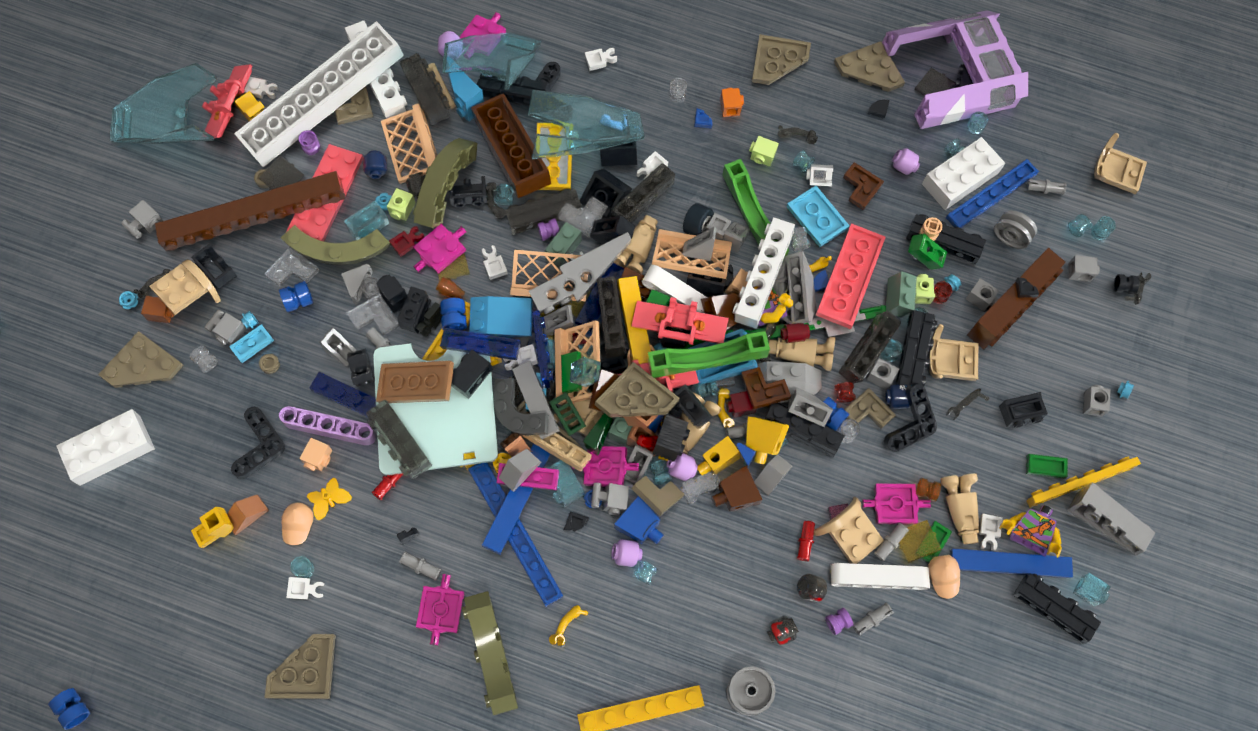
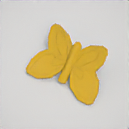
(326, 496)

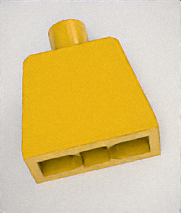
(764, 437)
(724, 451)

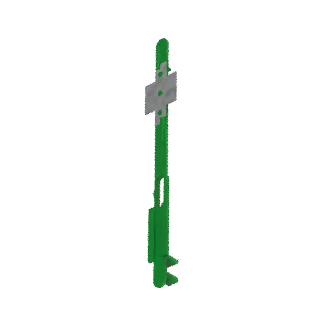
(816, 323)

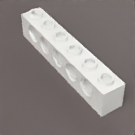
(389, 106)
(777, 230)

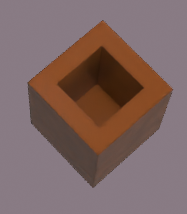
(156, 310)

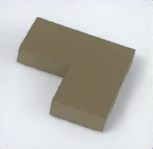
(356, 110)
(870, 404)
(658, 499)

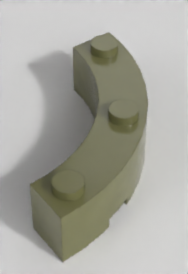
(440, 179)
(336, 253)
(490, 653)

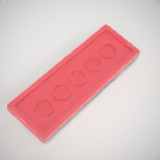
(318, 221)
(850, 276)

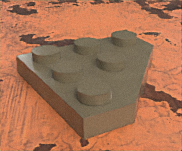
(778, 57)
(870, 67)
(140, 363)
(636, 395)
(304, 672)

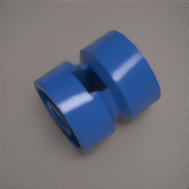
(296, 296)
(452, 312)
(837, 416)
(69, 708)

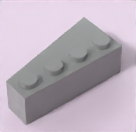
(1111, 519)

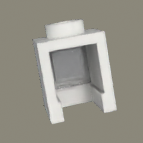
(820, 175)

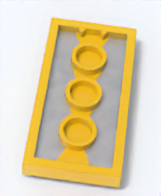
(560, 166)

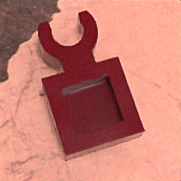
(405, 242)

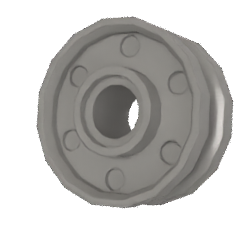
(1015, 229)

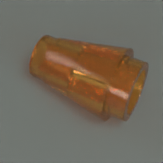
(449, 288)

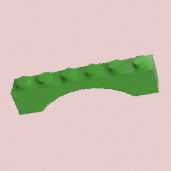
(740, 185)
(677, 361)

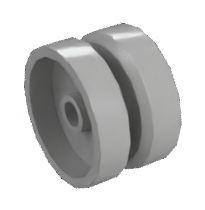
(738, 693)

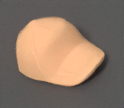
(296, 523)
(945, 575)

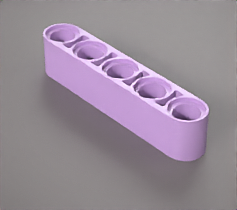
(319, 422)

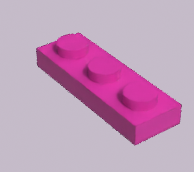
(540, 478)

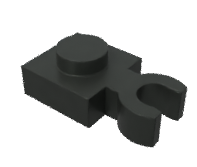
(432, 319)

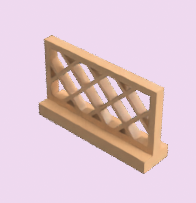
(423, 136)
(674, 243)
(523, 289)
(565, 345)

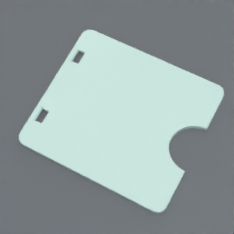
(446, 427)

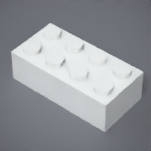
(963, 173)
(105, 447)

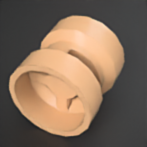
(931, 228)

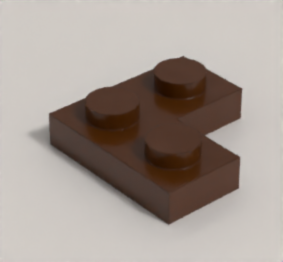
(866, 184)
(762, 393)

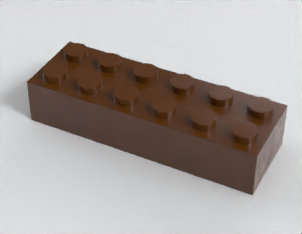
(510, 145)
(1010, 307)

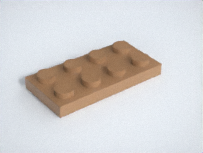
(415, 382)

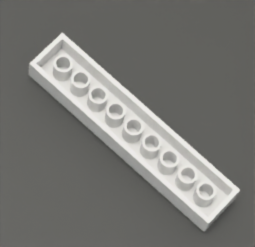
(319, 94)

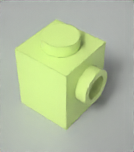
(763, 151)
(401, 204)

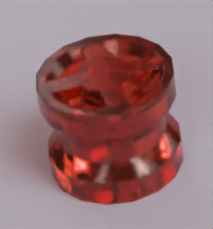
(943, 288)
(845, 392)

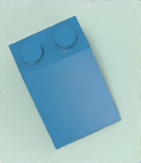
(465, 94)
(501, 316)
(726, 371)

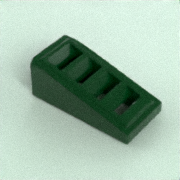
(579, 426)
(596, 437)

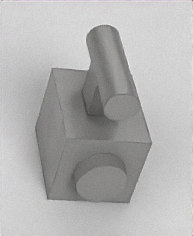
(144, 217)
(226, 329)
(613, 498)

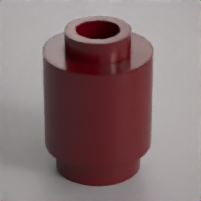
(795, 332)

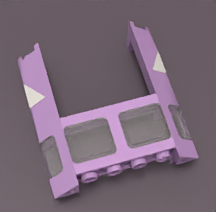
(988, 59)

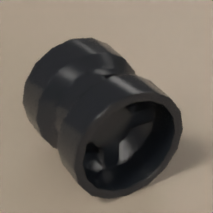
(1124, 283)

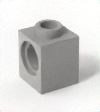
(721, 224)
(1083, 268)
(983, 288)
(882, 381)
(1093, 407)

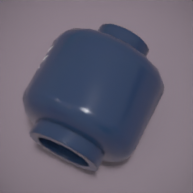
(375, 164)
(896, 397)

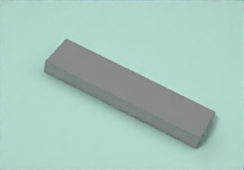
(534, 395)

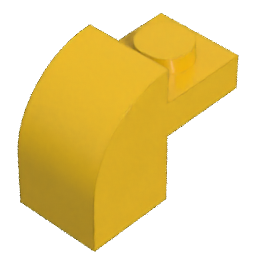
(249, 106)
(213, 525)

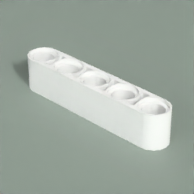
(666, 283)
(880, 576)

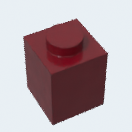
(739, 405)

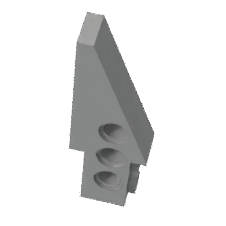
(593, 263)

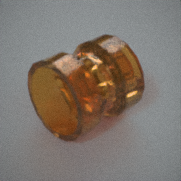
(928, 489)

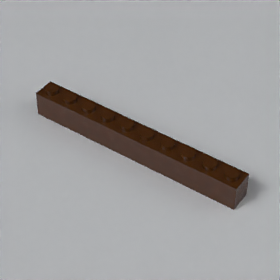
(250, 211)

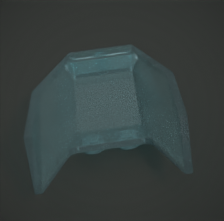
(491, 54)
(161, 109)
(586, 121)

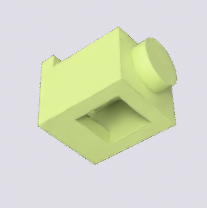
(924, 295)

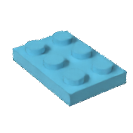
(817, 216)

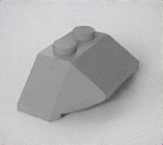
(798, 282)
(795, 374)

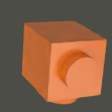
(731, 102)

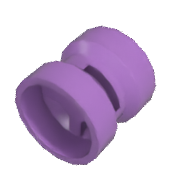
(309, 142)
(548, 229)
(838, 621)

